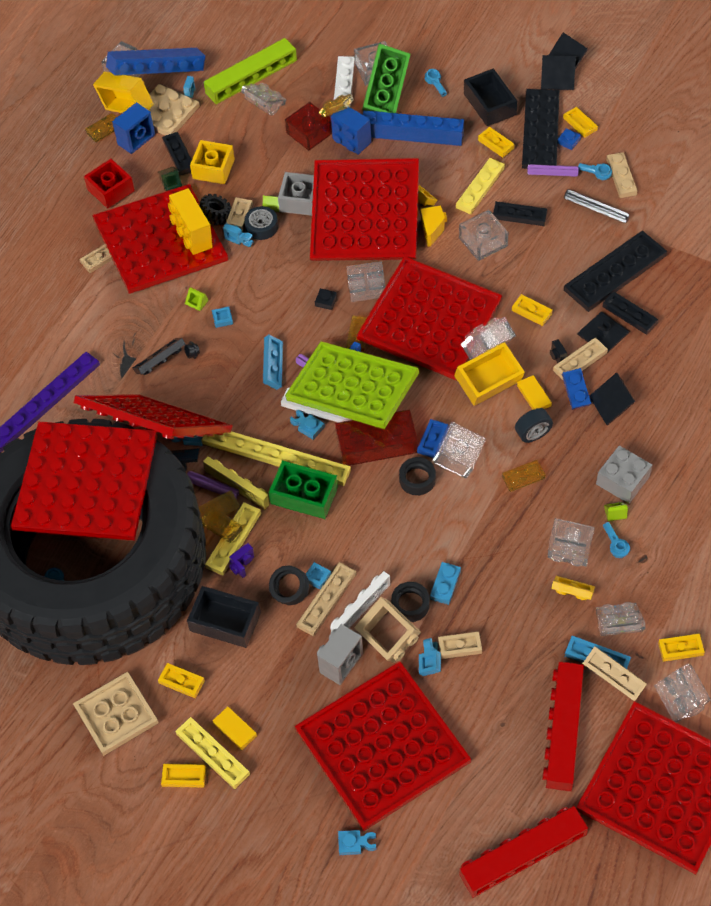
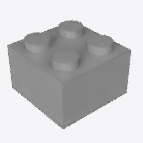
(296, 194)
(624, 474)
(340, 654)

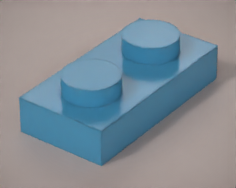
(445, 583)

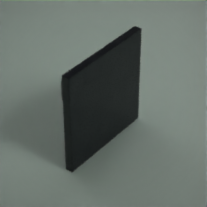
(569, 47)
(558, 72)
(604, 330)
(612, 398)
(187, 456)

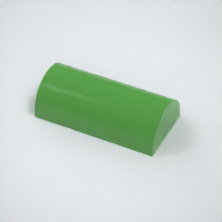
(386, 80)

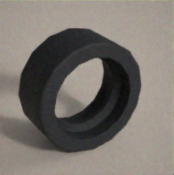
(417, 463)
(275, 581)
(411, 587)

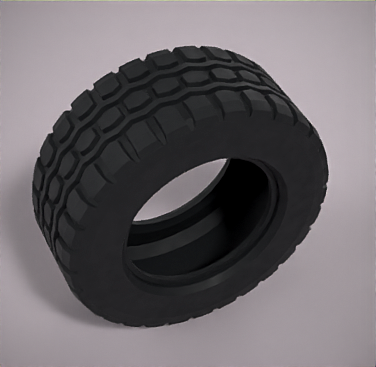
(116, 608)

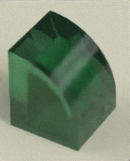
(170, 178)

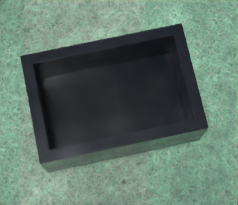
(490, 97)
(224, 616)

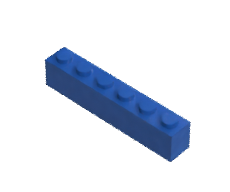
(155, 61)
(416, 128)

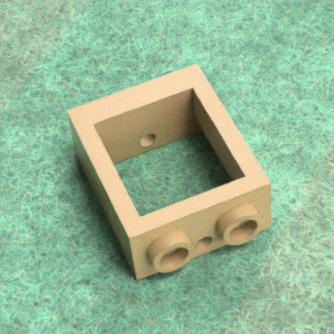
(373, 616)

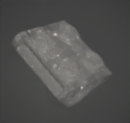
(263, 97)
(365, 281)
(619, 618)
(682, 693)

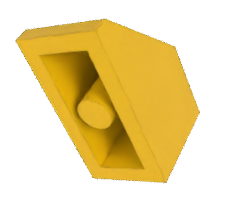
(433, 223)

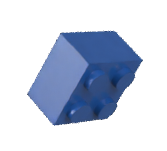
(133, 128)
(351, 130)

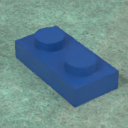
(576, 388)
(431, 438)

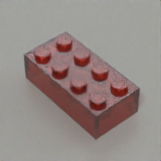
(367, 443)

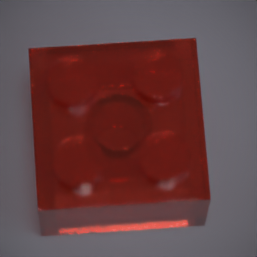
(308, 126)

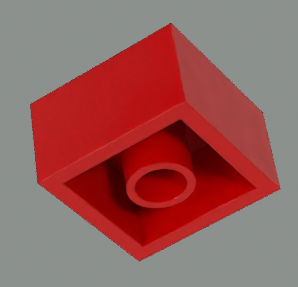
(109, 183)

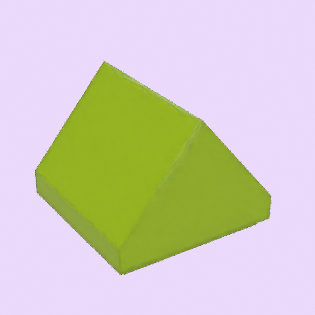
(271, 202)
(196, 299)
(616, 511)

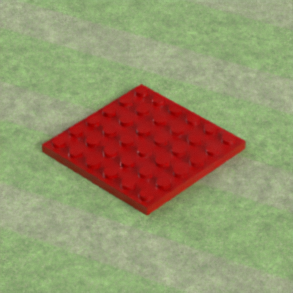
(364, 209)
(148, 245)
(427, 316)
(153, 415)
(85, 481)
(382, 745)
(655, 788)

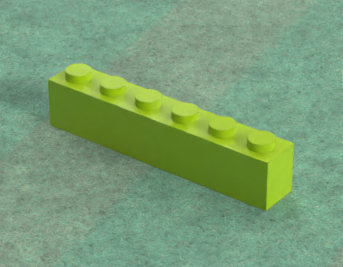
(250, 70)

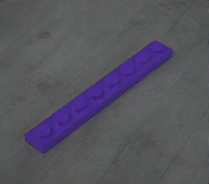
(47, 398)

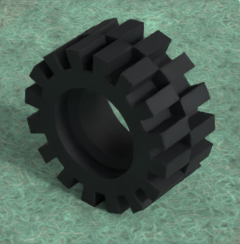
(215, 208)

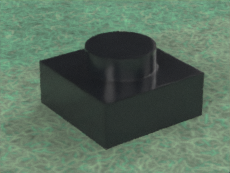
(326, 299)
(558, 351)

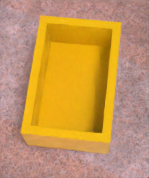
(121, 92)
(190, 221)
(489, 374)

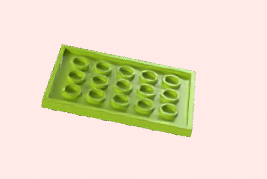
(352, 384)

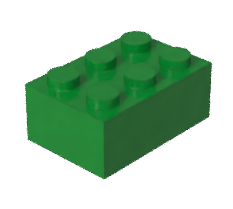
(303, 489)

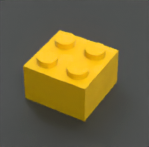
(212, 162)

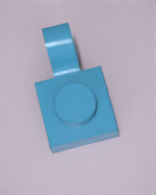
(431, 658)

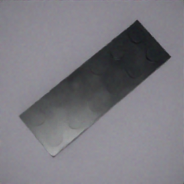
(540, 127)
(615, 270)

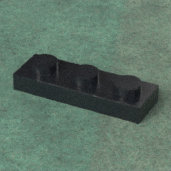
(178, 152)
(520, 213)
(630, 313)
(159, 356)

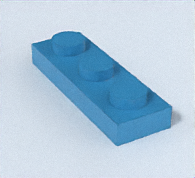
(272, 362)
(579, 650)

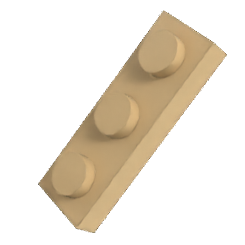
(621, 175)
(582, 357)
(614, 673)

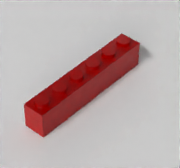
(564, 728)
(523, 851)

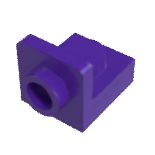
(241, 557)

